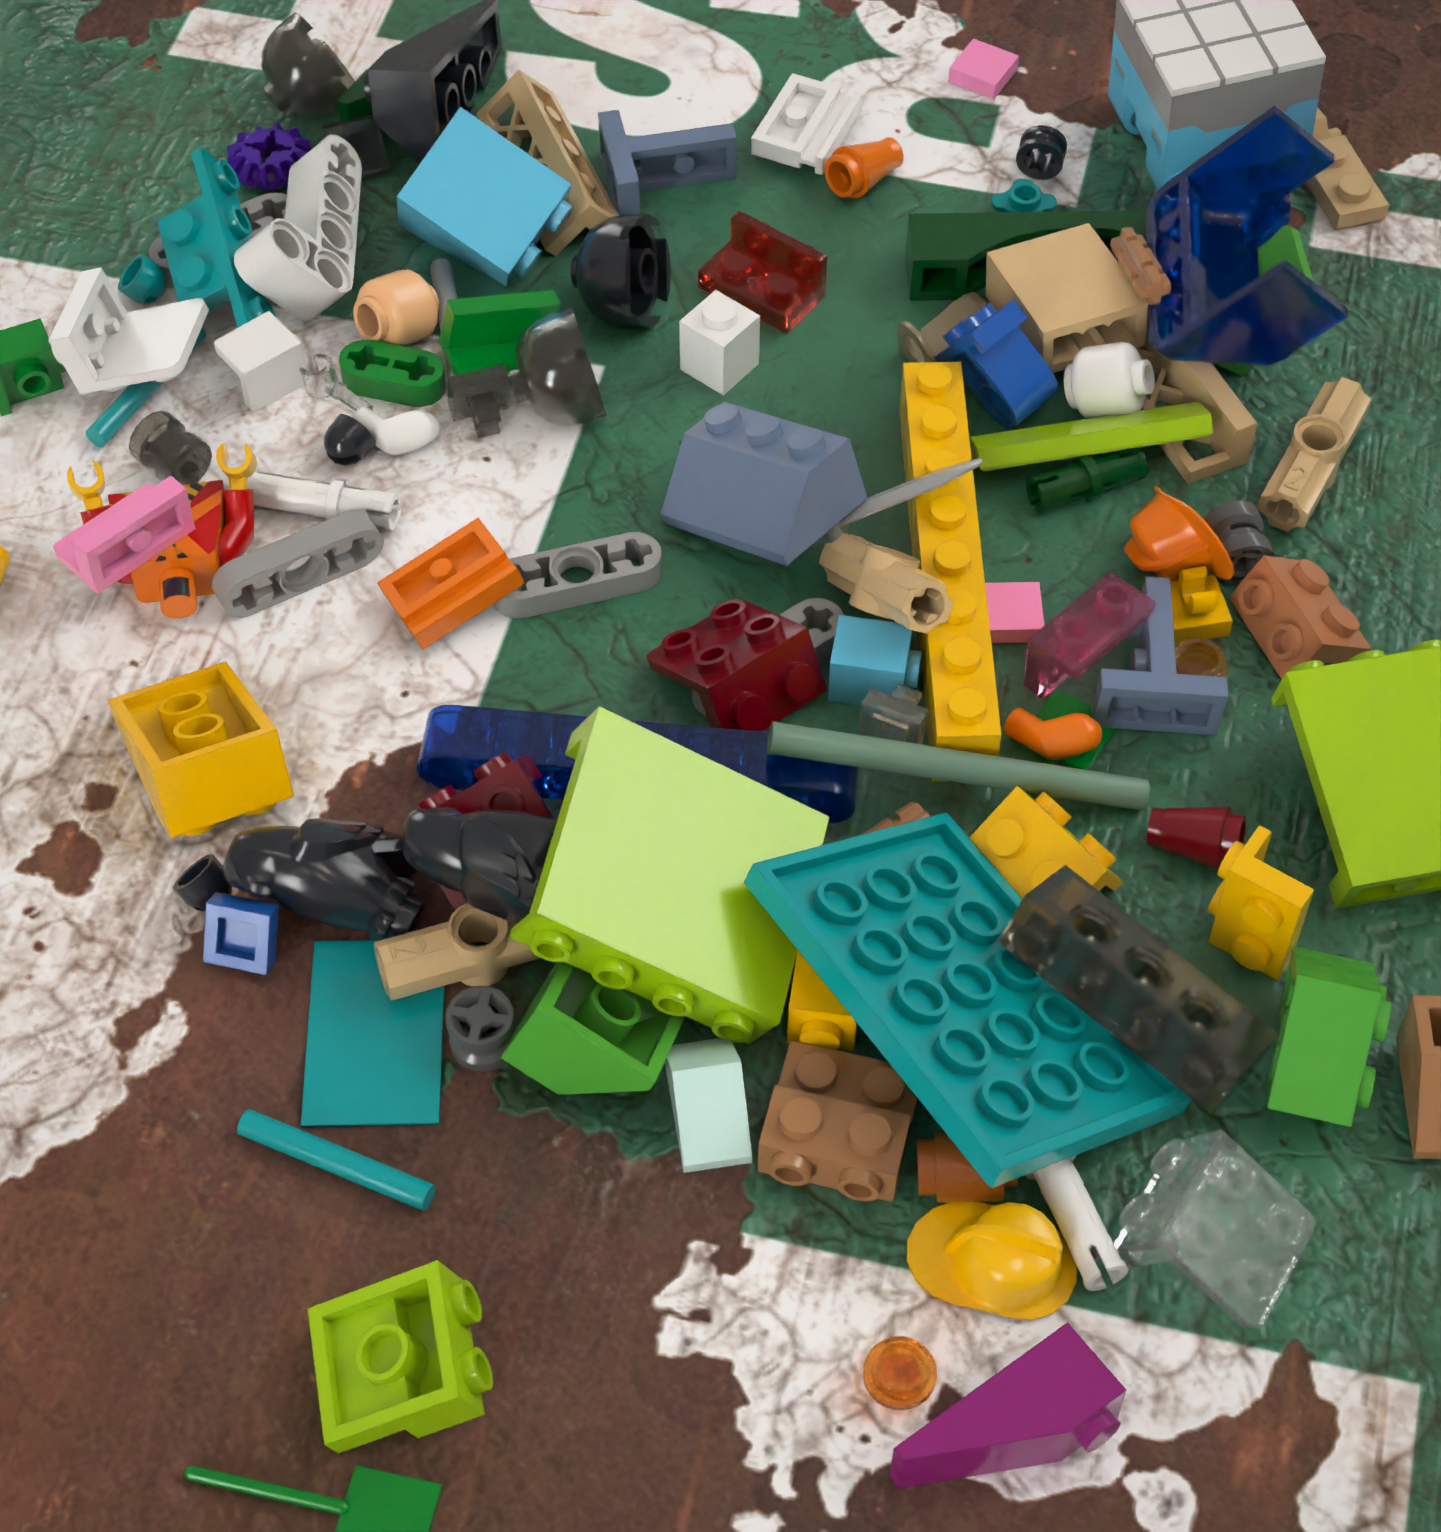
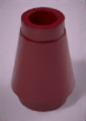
(1196, 832)

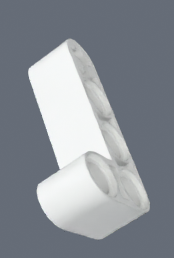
(310, 254)

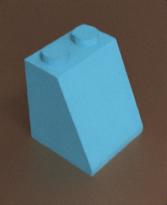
(483, 200)

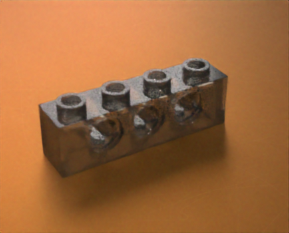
(1138, 988)

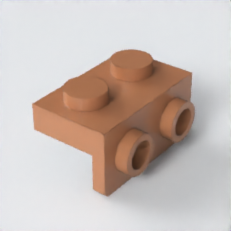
(1296, 614)

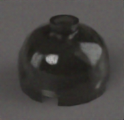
(302, 72)
(556, 372)

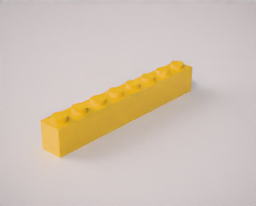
(947, 542)

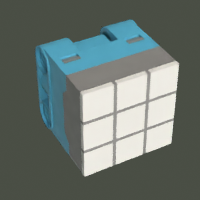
(1206, 70)

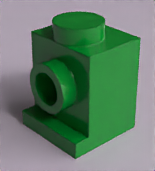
(27, 364)

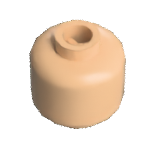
(396, 308)

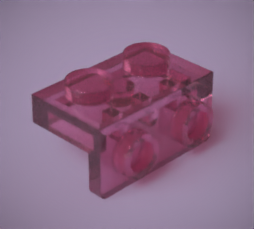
(1084, 633)

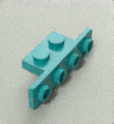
(204, 239)

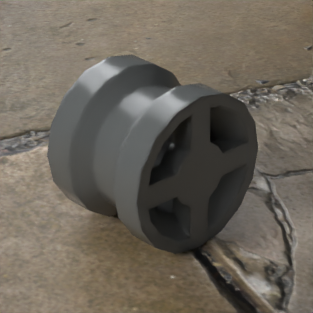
(470, 1015)

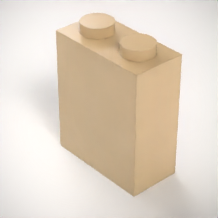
(1068, 292)

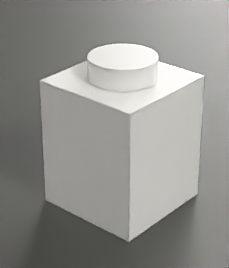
(719, 342)

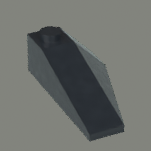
(432, 75)

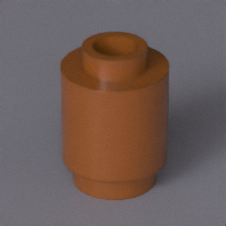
(950, 1175)

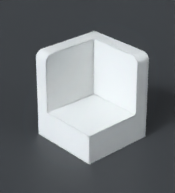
(264, 358)

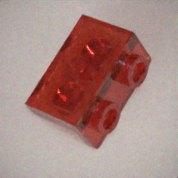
(767, 273)

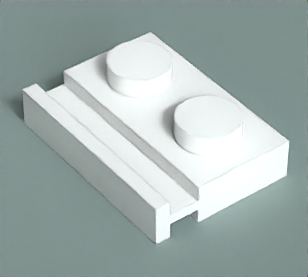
(806, 123)

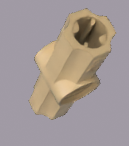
(1314, 454)
(886, 583)
(444, 954)

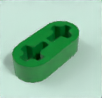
(392, 373)

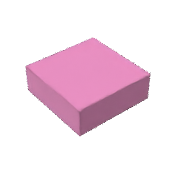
(983, 68)
(1014, 611)

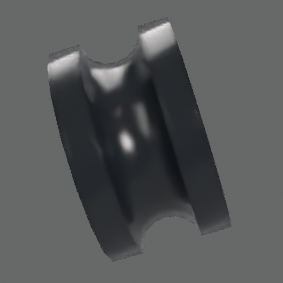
(1046, 141)

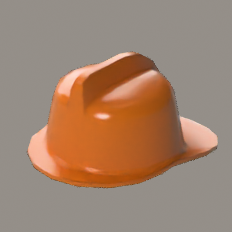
(1175, 538)

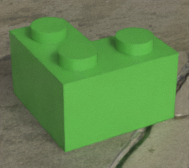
(1325, 1031)

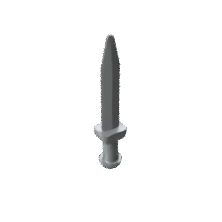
(902, 493)

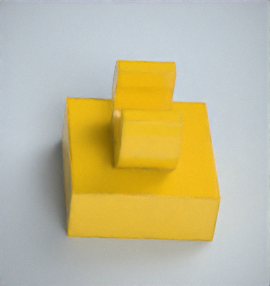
(1198, 606)

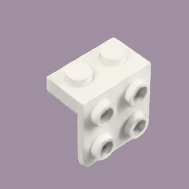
(118, 348)

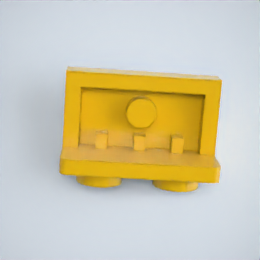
(1030, 843)
(1257, 908)

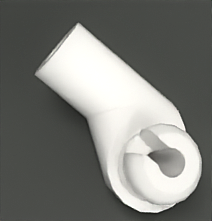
(401, 432)

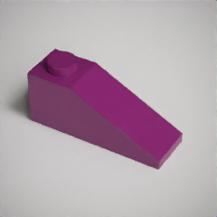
(1018, 1418)

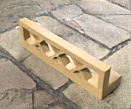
(555, 146)
(1231, 422)

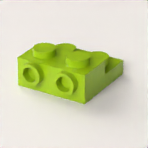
(398, 1358)

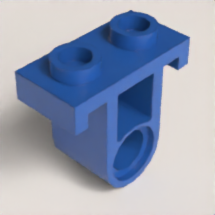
(1000, 363)

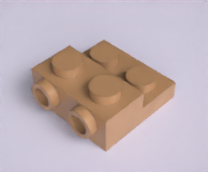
(837, 1123)

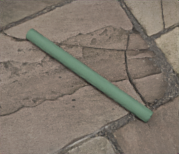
(957, 766)

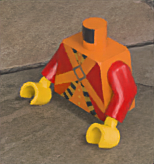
(187, 567)

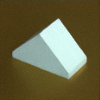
(708, 1104)

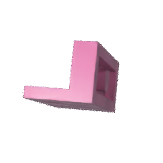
(127, 534)

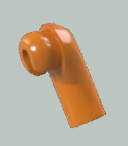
(1056, 737)

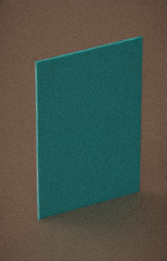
(368, 1054)

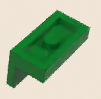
(487, 328)

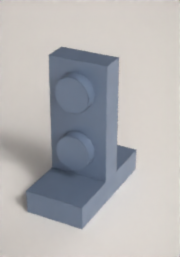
(662, 159)
(1151, 691)

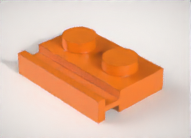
(450, 583)

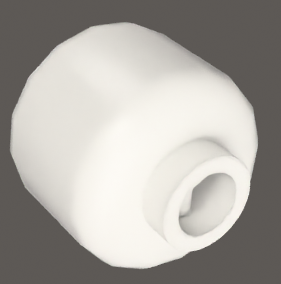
(1108, 380)

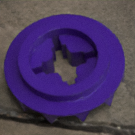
(273, 174)

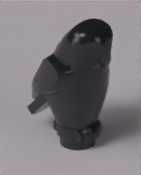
(482, 854)
(329, 874)

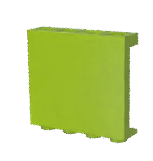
(1374, 767)
(653, 877)

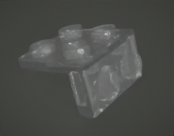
(1217, 1223)

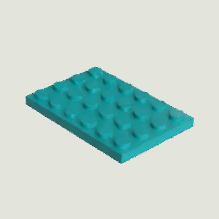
(911, 949)

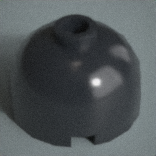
(623, 270)

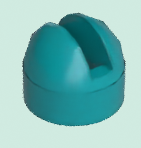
(143, 280)

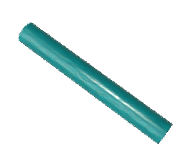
(124, 408)
(336, 1159)

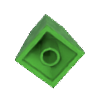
(590, 1036)

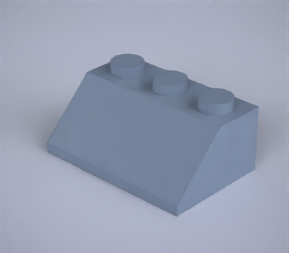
(761, 483)

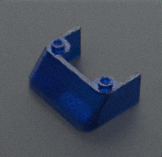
(1207, 240)

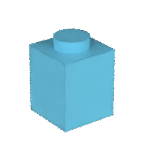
(870, 656)

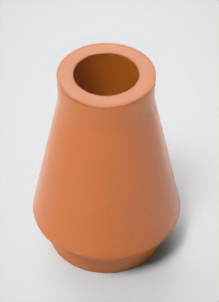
(859, 167)

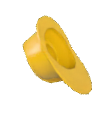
(992, 1259)

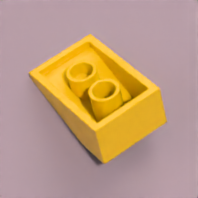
(202, 749)

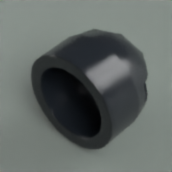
(347, 441)
(201, 882)

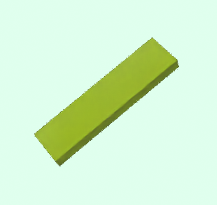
(1091, 436)

